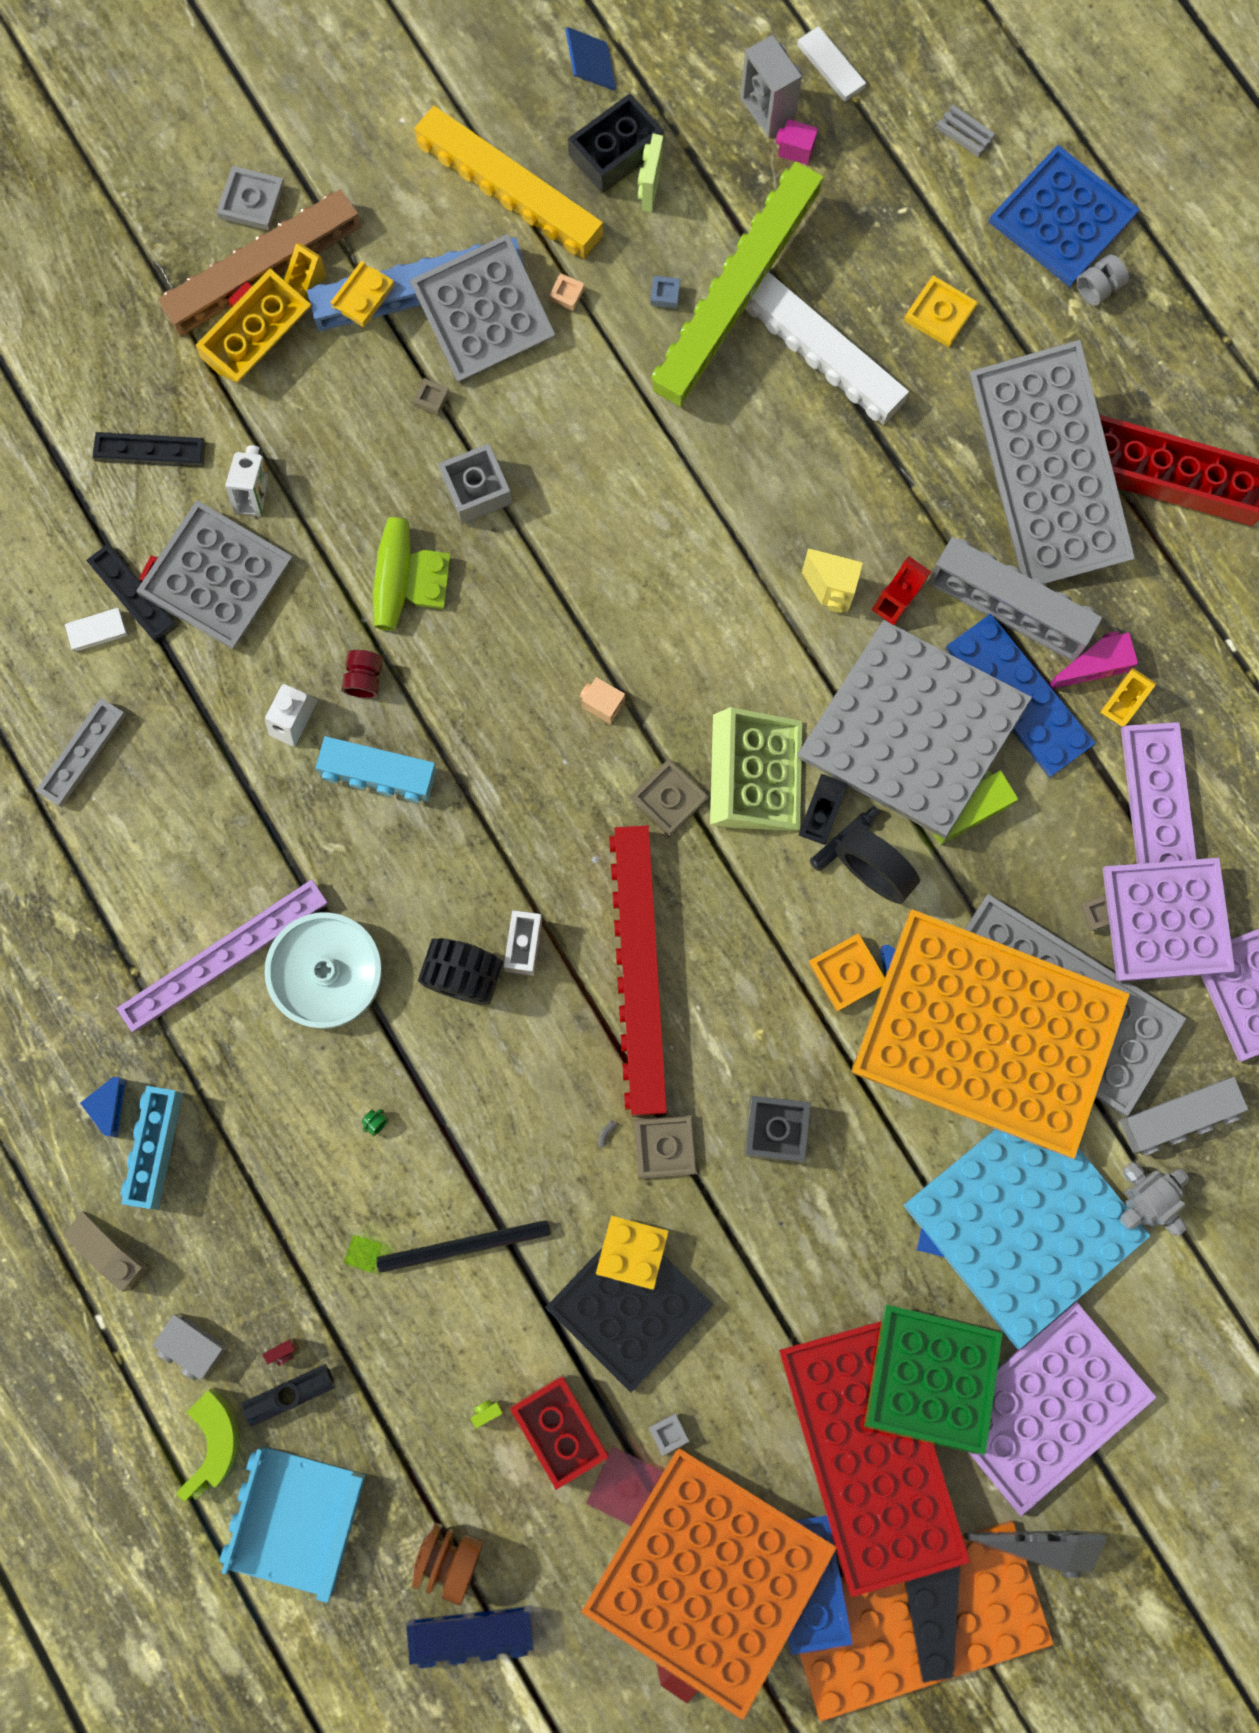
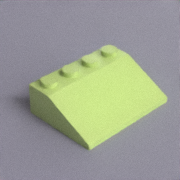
(755, 771)

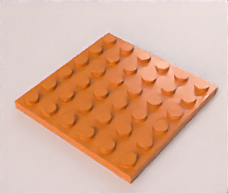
(709, 1582)

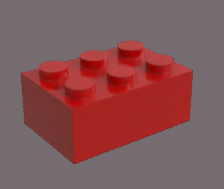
(559, 1431)

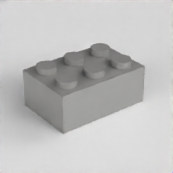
(770, 85)

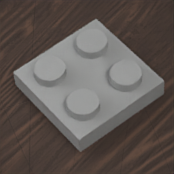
(250, 198)

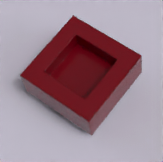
(281, 1353)

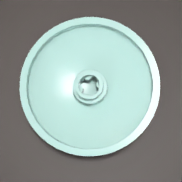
(323, 970)

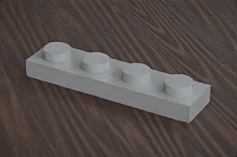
(81, 752)

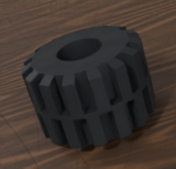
(460, 971)

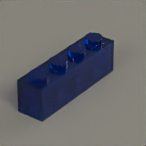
(469, 1636)

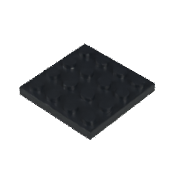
(626, 1323)

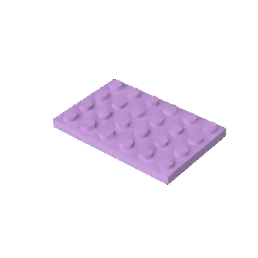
(1057, 1407)

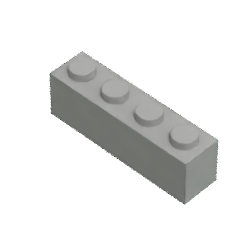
(1183, 1115)

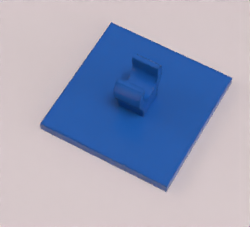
(590, 58)

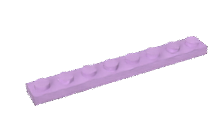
(220, 957)

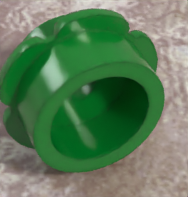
(374, 1122)

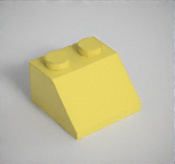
(832, 579)

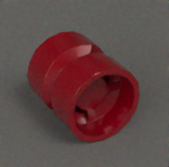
(361, 677)

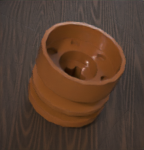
(446, 1564)

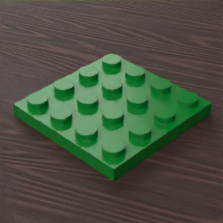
(934, 1380)

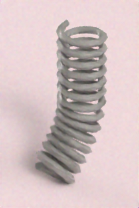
(602, 1139)

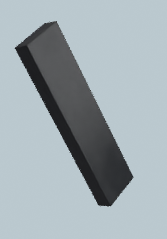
(149, 449)
(124, 586)

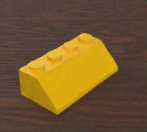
(252, 327)

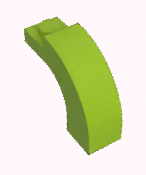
(222, 1437)

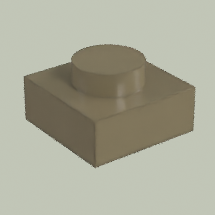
(431, 396)
(1095, 913)

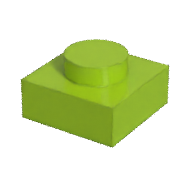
(485, 1412)

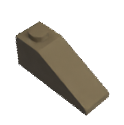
(105, 1253)

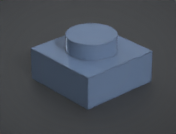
(665, 291)

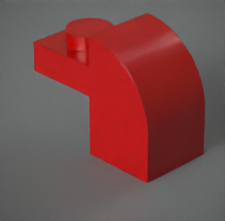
(901, 591)

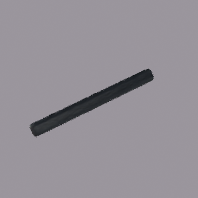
(463, 1246)

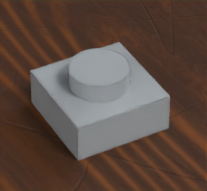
(668, 1434)

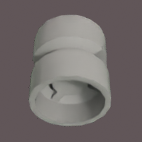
(1102, 280)

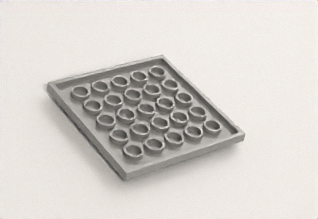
(914, 728)

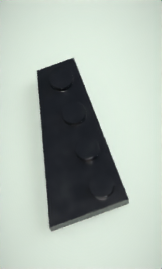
(934, 1621)

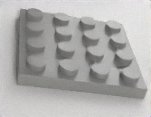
(482, 308)
(214, 575)

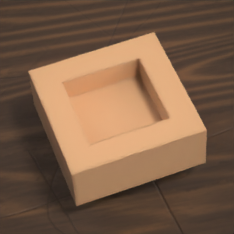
(566, 292)

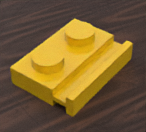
(362, 294)

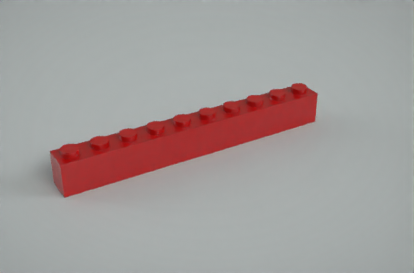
(640, 971)

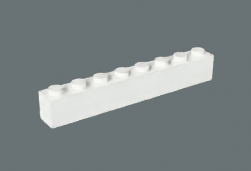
(827, 350)

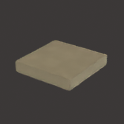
(669, 797)
(665, 1146)

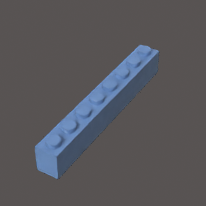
(399, 299)

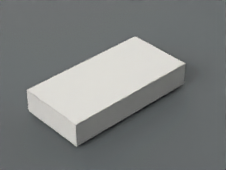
(96, 629)

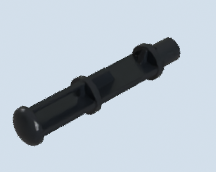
(828, 852)

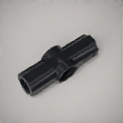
(272, 1404)

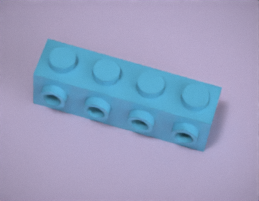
(376, 769)
(151, 1148)

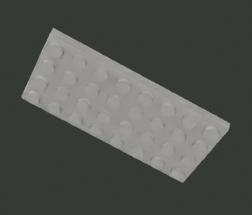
(1052, 463)
(1146, 1023)

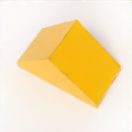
(305, 270)
(1128, 697)

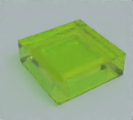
(362, 1253)

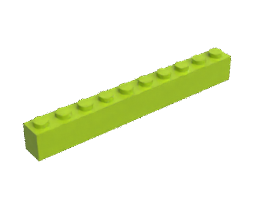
(737, 283)

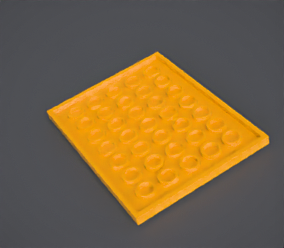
(991, 1034)

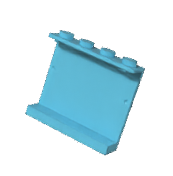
(293, 1521)

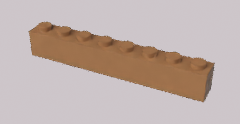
(209, 291)

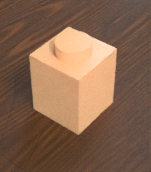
(602, 700)

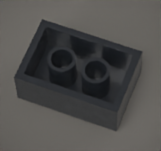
(613, 142)

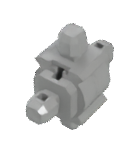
(1154, 1199)

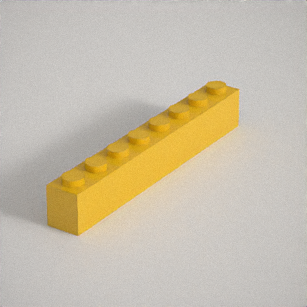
(508, 182)

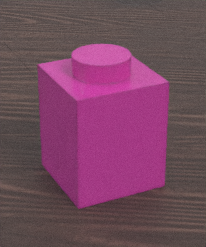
(796, 141)

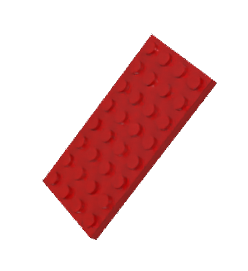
(876, 1487)

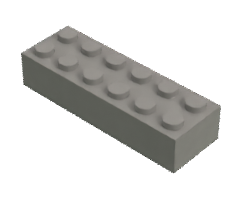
(1014, 599)

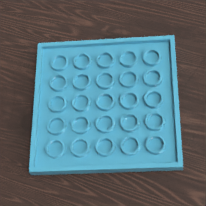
(1024, 1229)

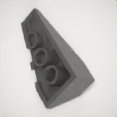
(1057, 1550)

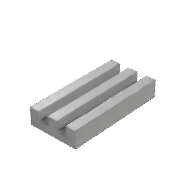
(968, 127)

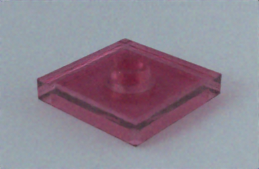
(623, 1486)

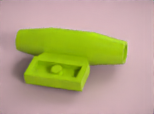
(404, 576)

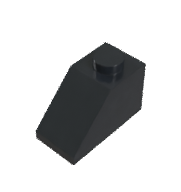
(823, 809)

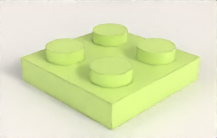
(650, 173)

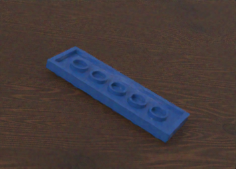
(1046, 725)

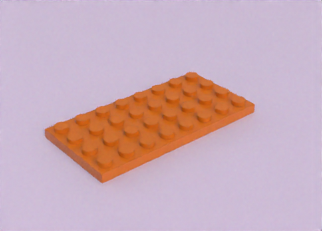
(995, 1622)

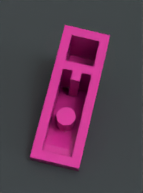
(1106, 658)

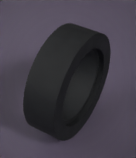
(877, 864)

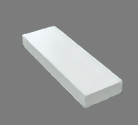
(831, 64)

